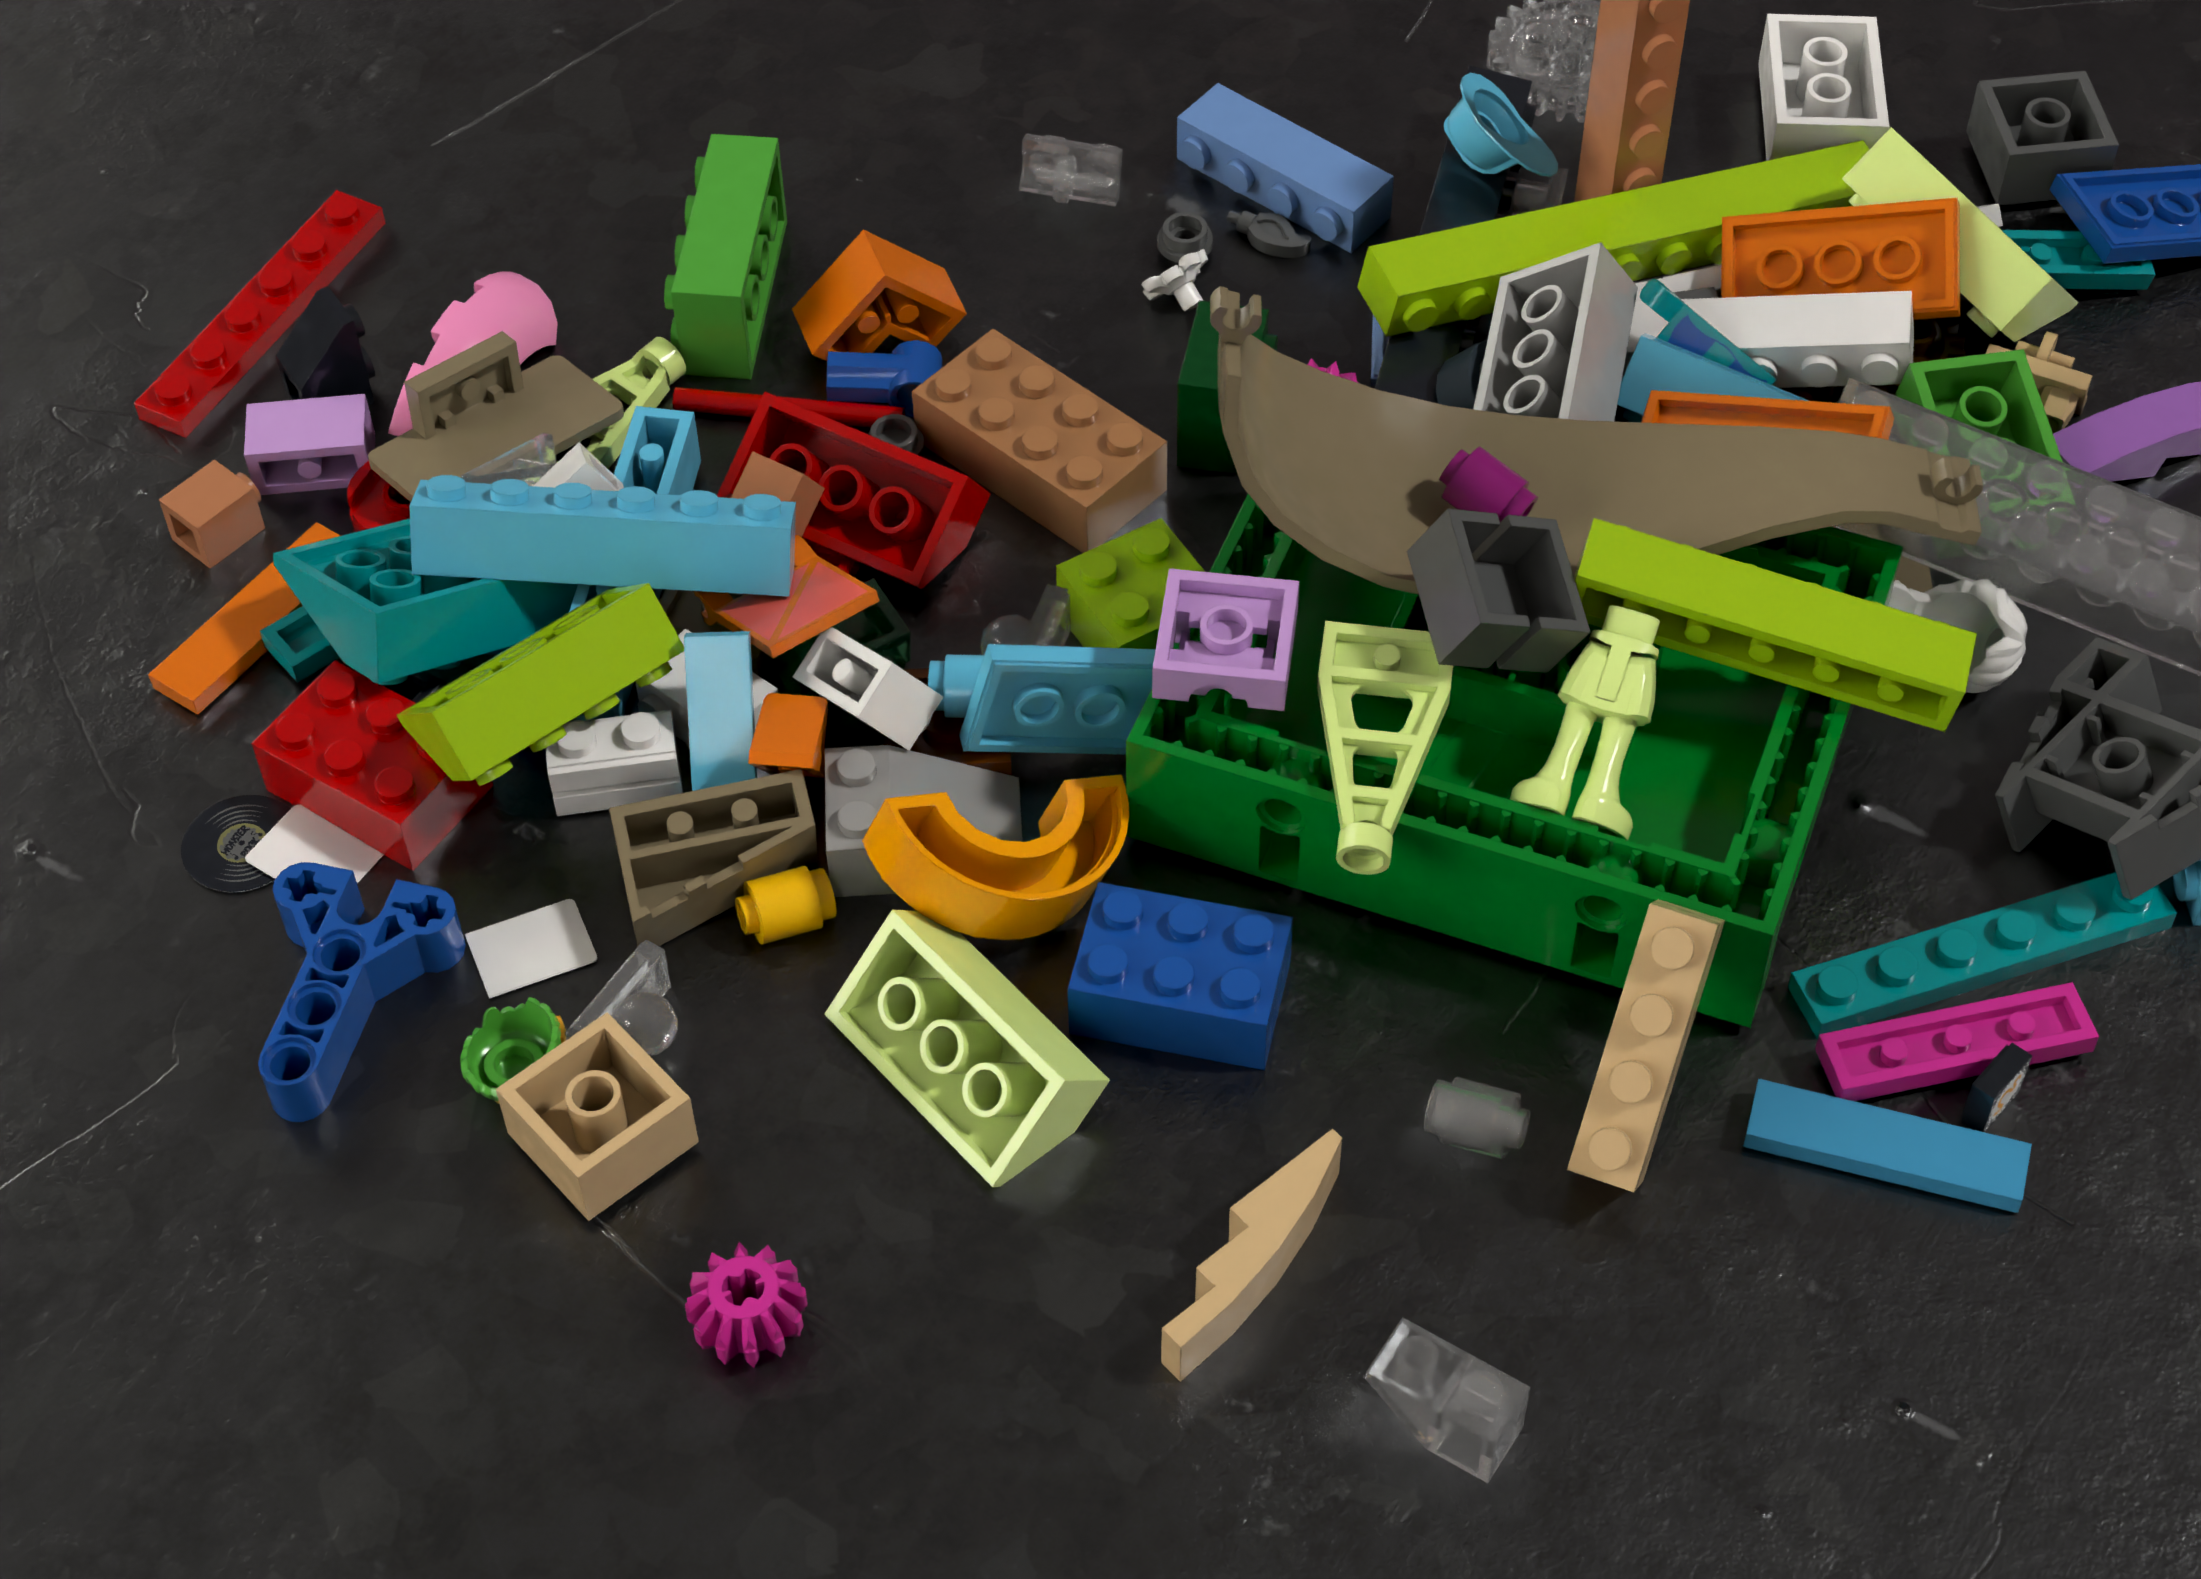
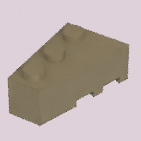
(696, 849)

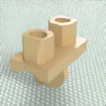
(2059, 386)

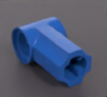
(882, 375)

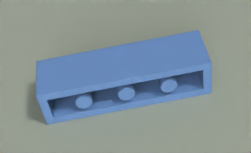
(1284, 167)

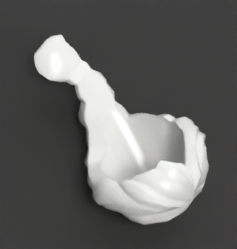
(1978, 609)

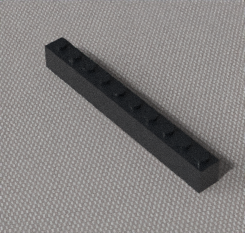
(1457, 200)

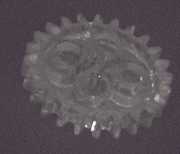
(1550, 47)

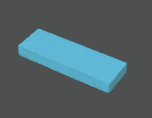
(719, 707)

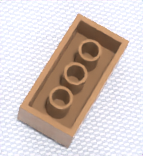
(1040, 441)

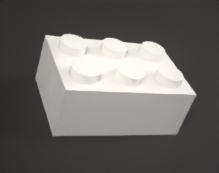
(1821, 83)

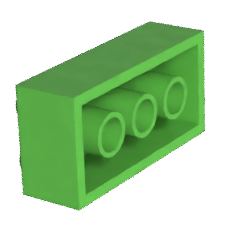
(727, 256)

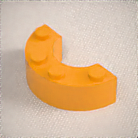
(996, 884)

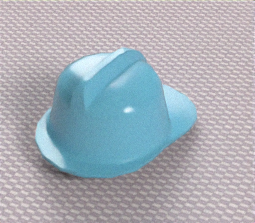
(1492, 133)

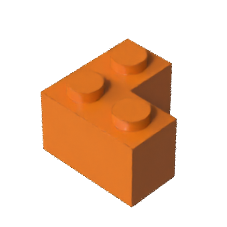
(877, 293)

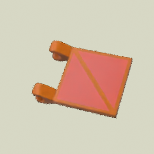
(817, 601)

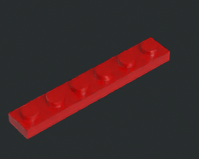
(259, 314)

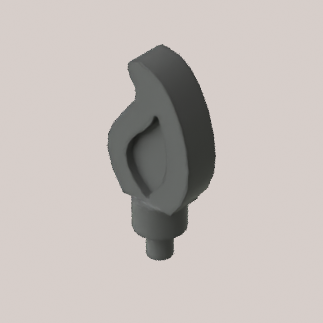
(1271, 234)

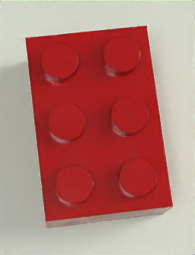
(360, 768)

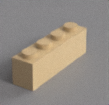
(1645, 1045)

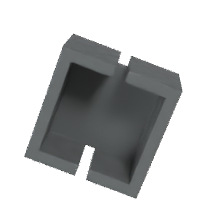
(1497, 591)

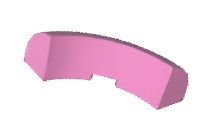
(500, 304)

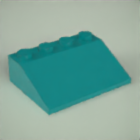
(407, 623)

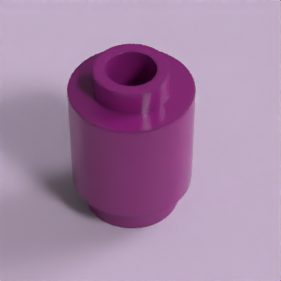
(1485, 485)

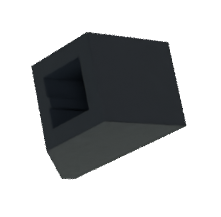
(324, 352)

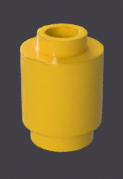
(785, 904)

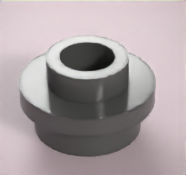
(1184, 234)

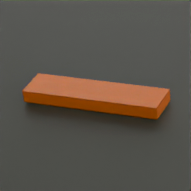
(230, 638)

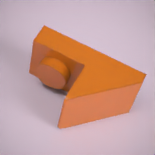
(790, 735)

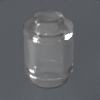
(1476, 1117)

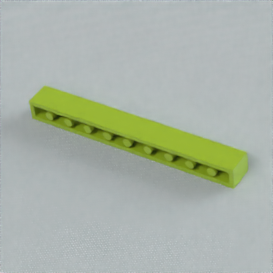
(1645, 229)

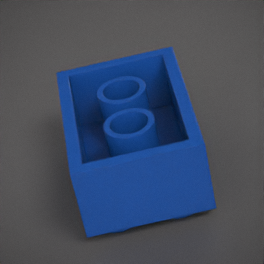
(1180, 975)

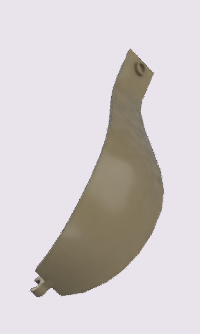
(1362, 467)

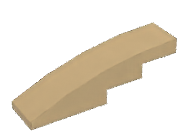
(1263, 1240)

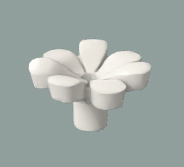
(1178, 281)

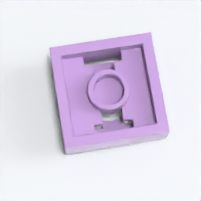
(1228, 614)

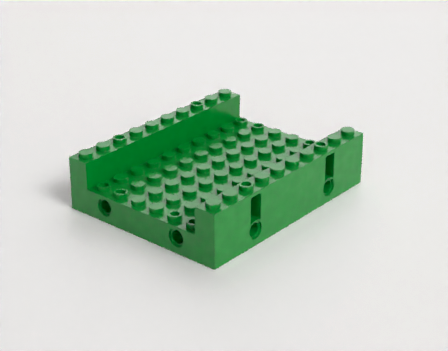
(1713, 784)

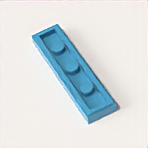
(1888, 1145)

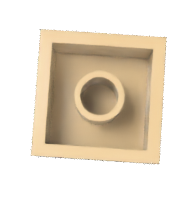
(598, 1115)

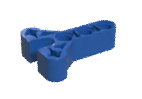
(345, 974)

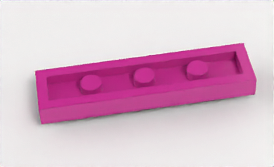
(1954, 1042)

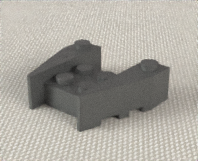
(2110, 769)

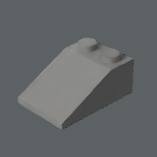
(867, 775)

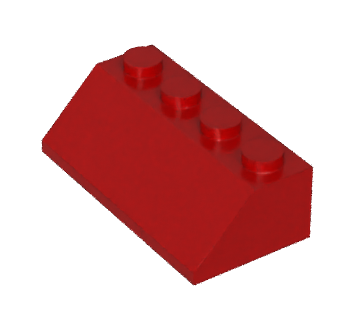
(877, 498)

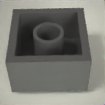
(2037, 129)

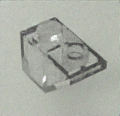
(1449, 1398)

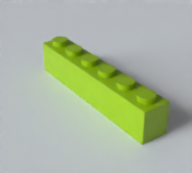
(1778, 625)

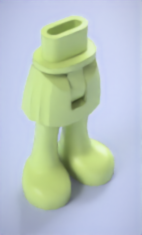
(1609, 685)

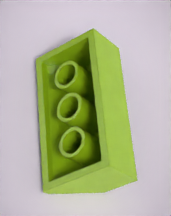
(545, 683)

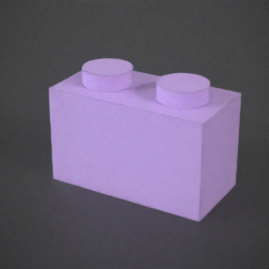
(307, 443)

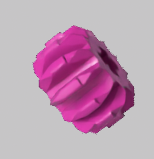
(746, 1304)

